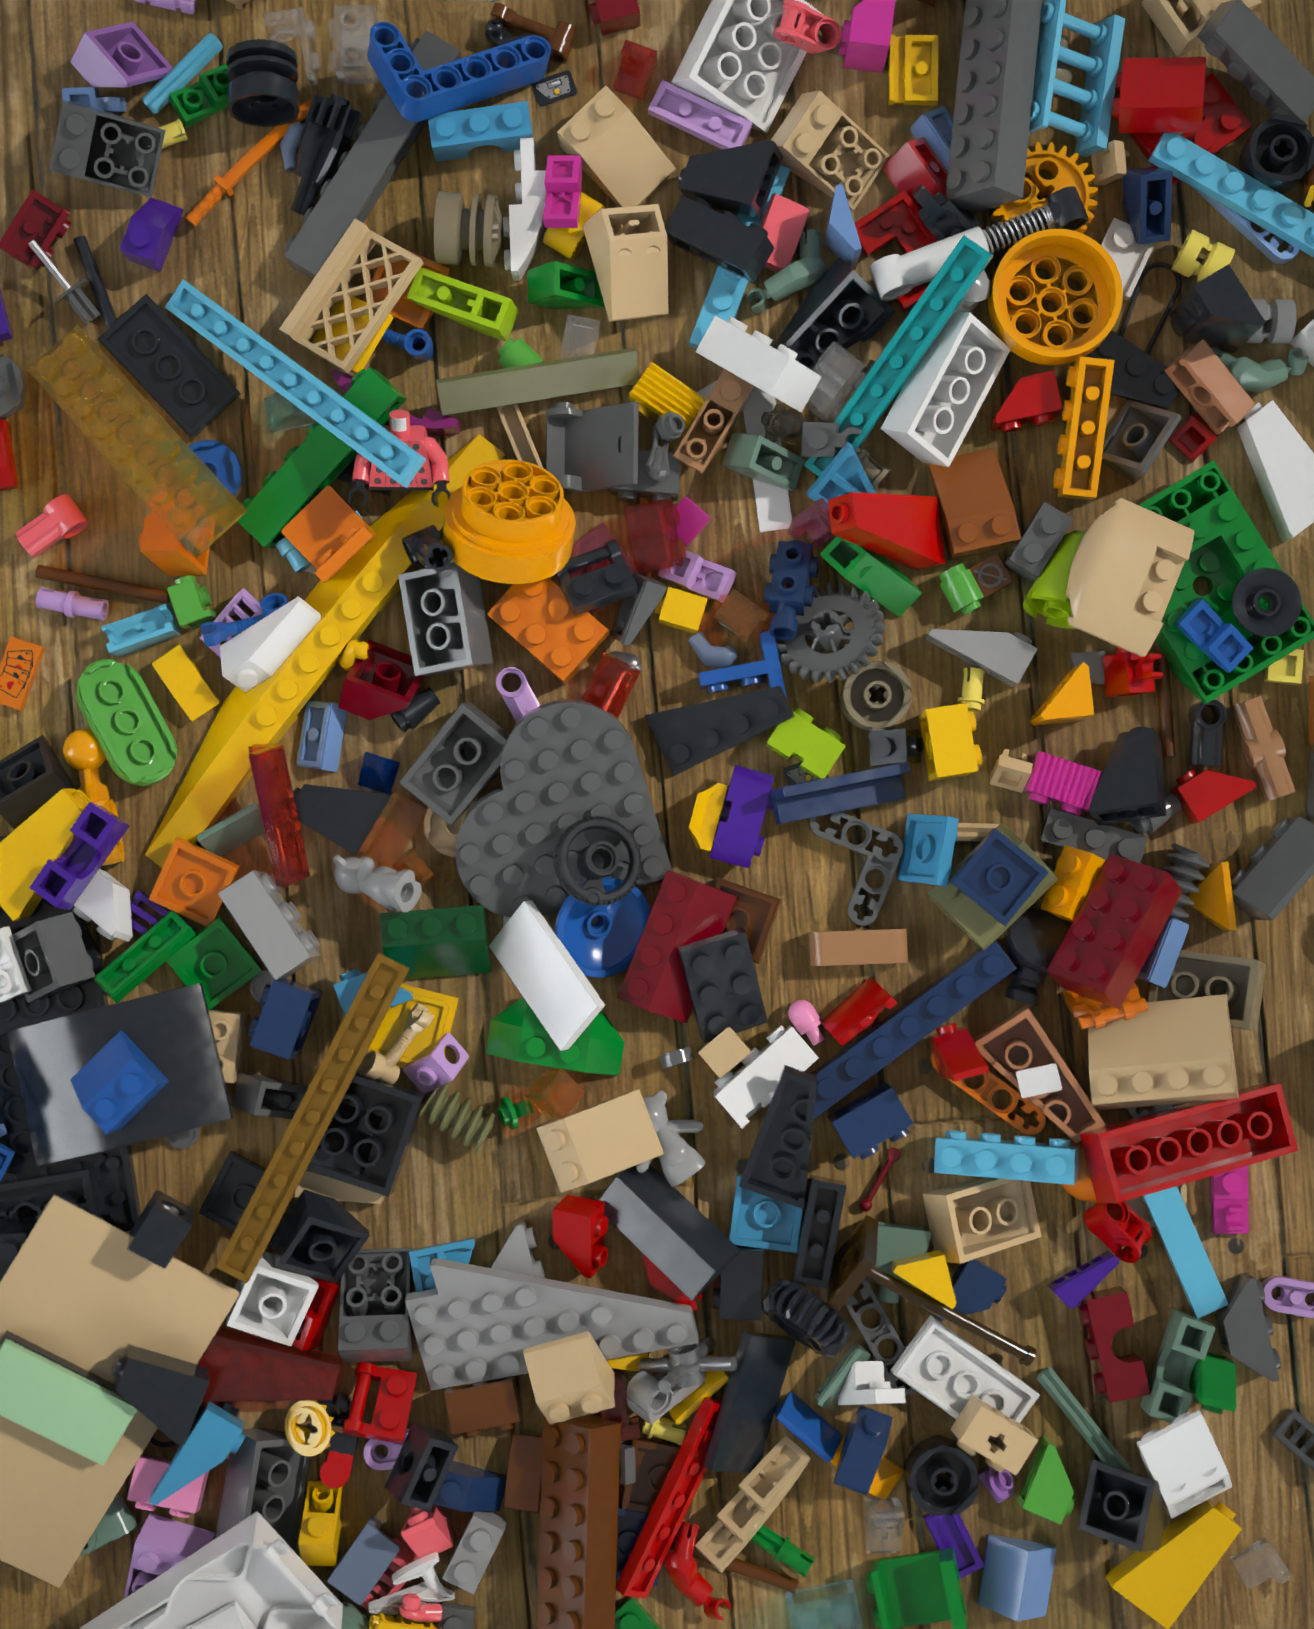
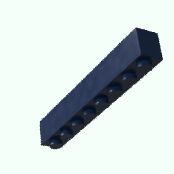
(909, 1024)

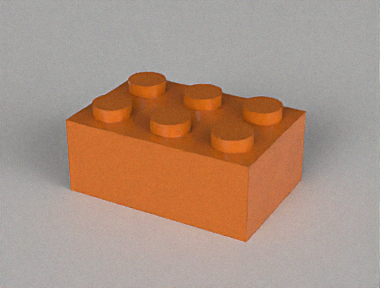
(546, 627)

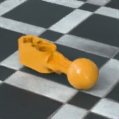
(85, 755)

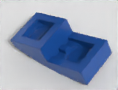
(1212, 636)

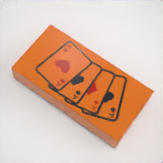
(18, 672)

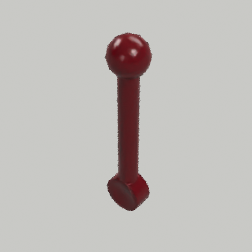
(893, 1155)

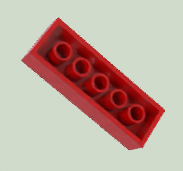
(1188, 1143)

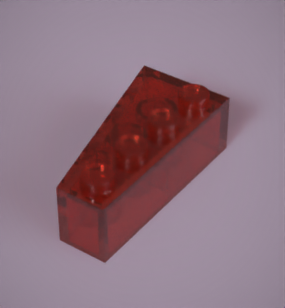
(264, 1370)

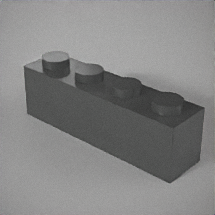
(1259, 60)

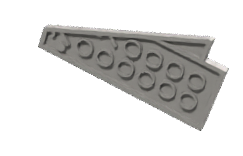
(486, 1317)

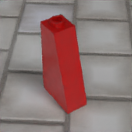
(891, 525)

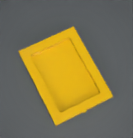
(439, 1004)

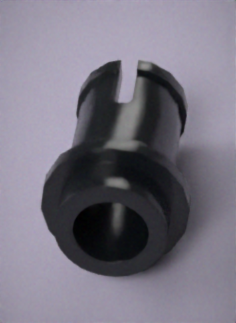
(338, 1406)

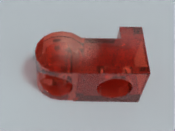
(629, 1426)

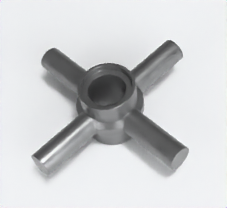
(687, 1365)

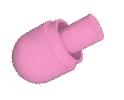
(805, 1020)

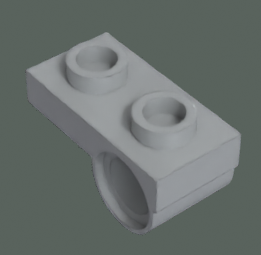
(648, 1400)

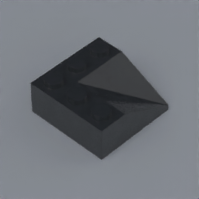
(369, 1135)

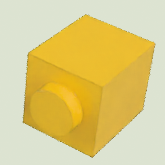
(681, 610)

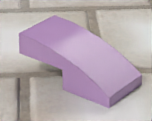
(701, 577)

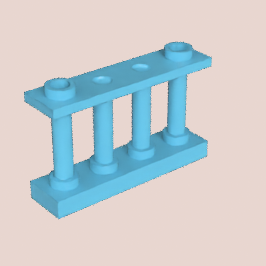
(1100, 81)

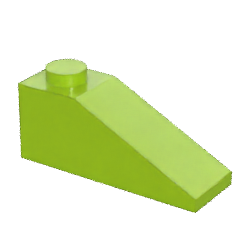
(464, 304)

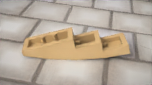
(754, 1503)

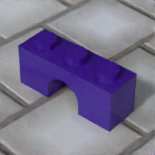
(68, 876)

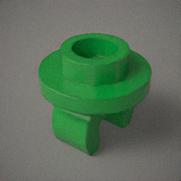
(510, 1112)

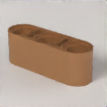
(858, 947)

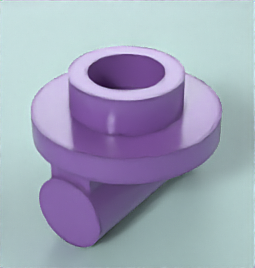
(998, 1484)

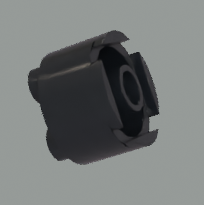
(1278, 153)
(935, 1494)

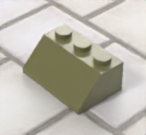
(973, 919)

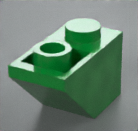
(1214, 1383)

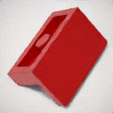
(916, 165)

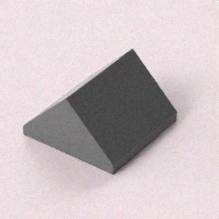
(1137, 438)

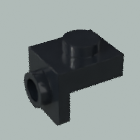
(895, 747)

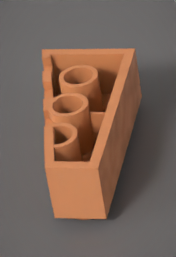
(1022, 1044)

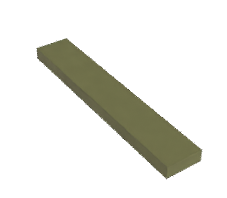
(537, 381)

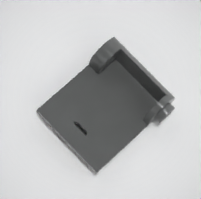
(592, 446)

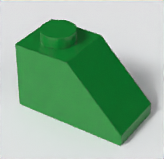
(563, 287)

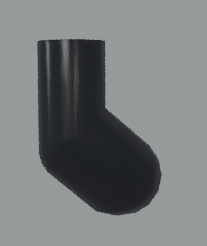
(497, 35)

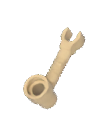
(384, 1066)

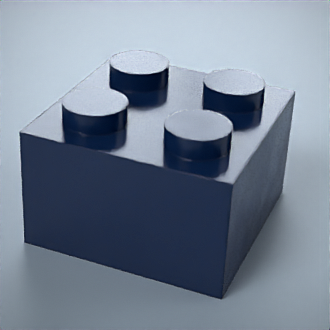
(284, 1018)
(871, 1121)

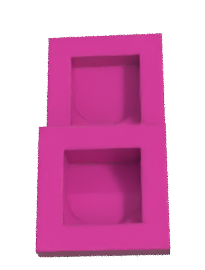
(563, 191)

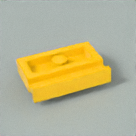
(913, 70)

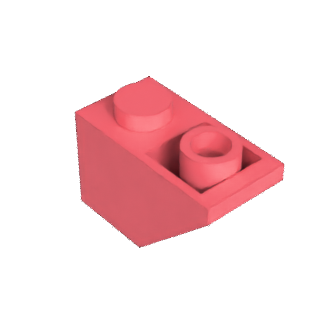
(428, 1531)

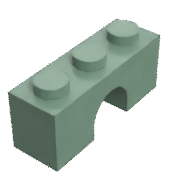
(1181, 1346)

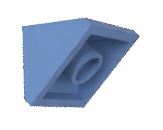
(1016, 1577)

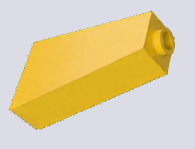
(30, 847)
(1169, 1577)

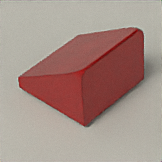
(1193, 437)

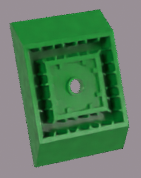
(1221, 554)

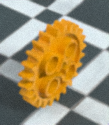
(1065, 174)

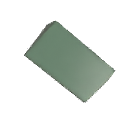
(233, 831)
(830, 1389)

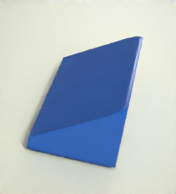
(808, 1426)

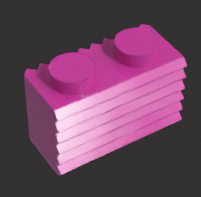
(1062, 783)

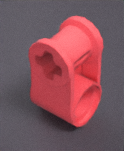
(801, 25)

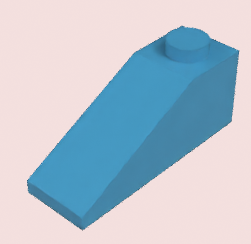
(205, 1447)

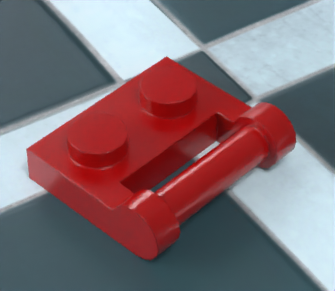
(391, 1407)

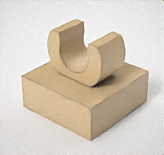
(1110, 163)
(1011, 772)

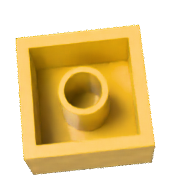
(949, 742)

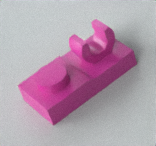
(1230, 1202)

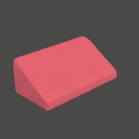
(784, 223)

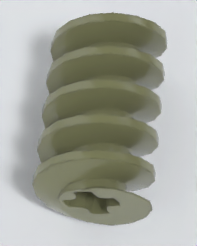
(458, 1116)

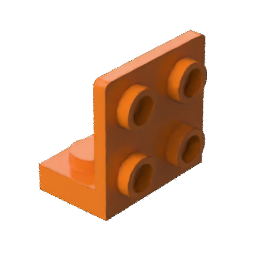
(328, 533)

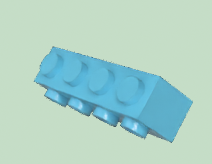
(1007, 1159)

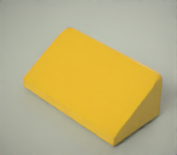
(692, 1402)

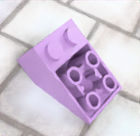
(160, 1547)

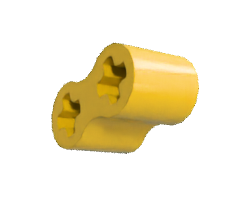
(571, 240)

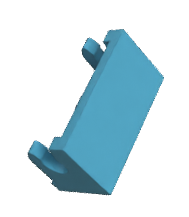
(141, 630)

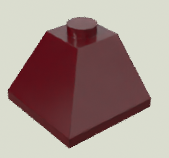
(379, 683)

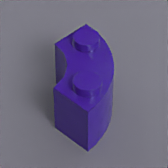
(742, 817)

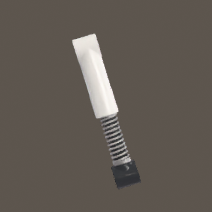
(898, 274)

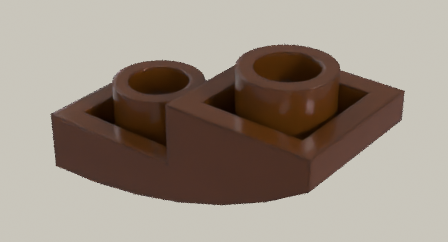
(524, 1474)

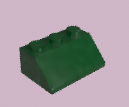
(438, 941)

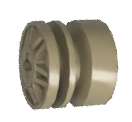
(466, 228)

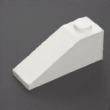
(266, 644)

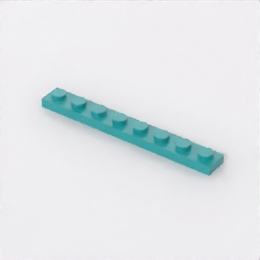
(909, 344)

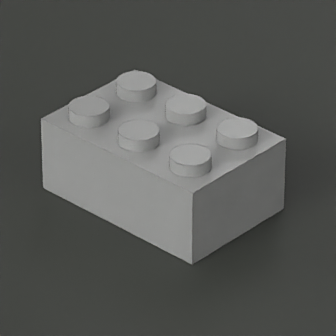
(270, 924)

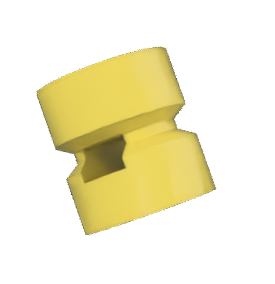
(1216, 256)

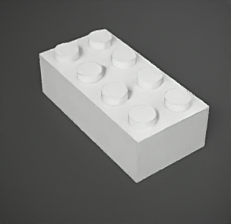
(946, 390)

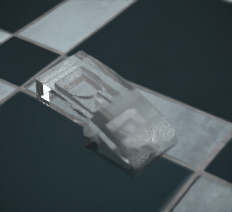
(580, 336)

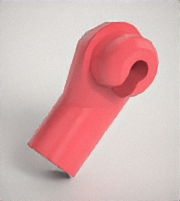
(419, 1612)

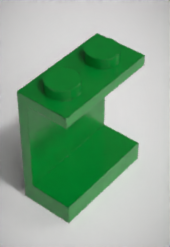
(917, 1590)

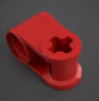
(1118, 1226)

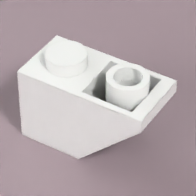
(108, 905)

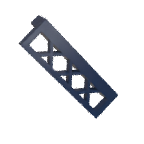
(838, 793)

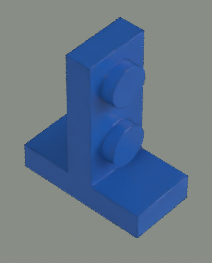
(749, 673)

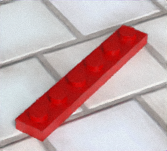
(670, 1505)

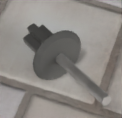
(72, 294)

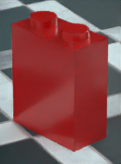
(1160, 95)

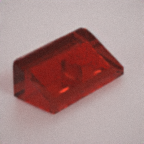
(611, 684)

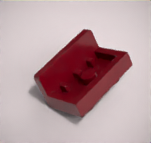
(35, 220)

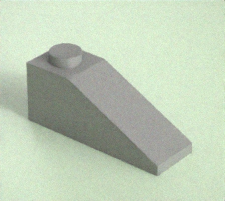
(997, 653)

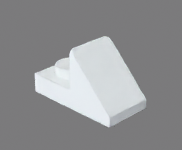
(867, 1386)

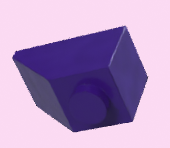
(151, 233)

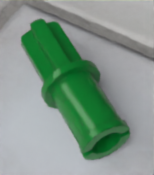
(783, 1550)

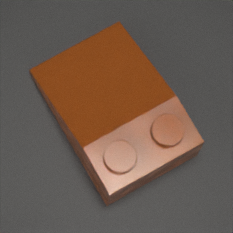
(974, 505)

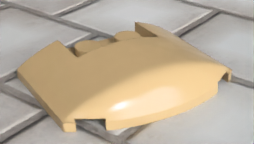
(1126, 575)

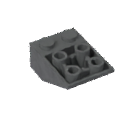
(107, 149)
(373, 1307)

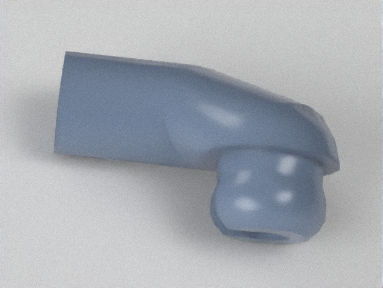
(289, 146)

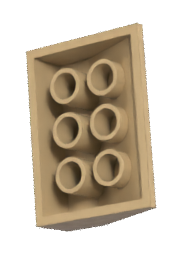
(1164, 1055)

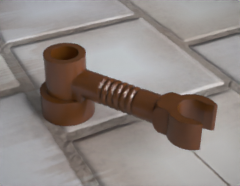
(558, 37)

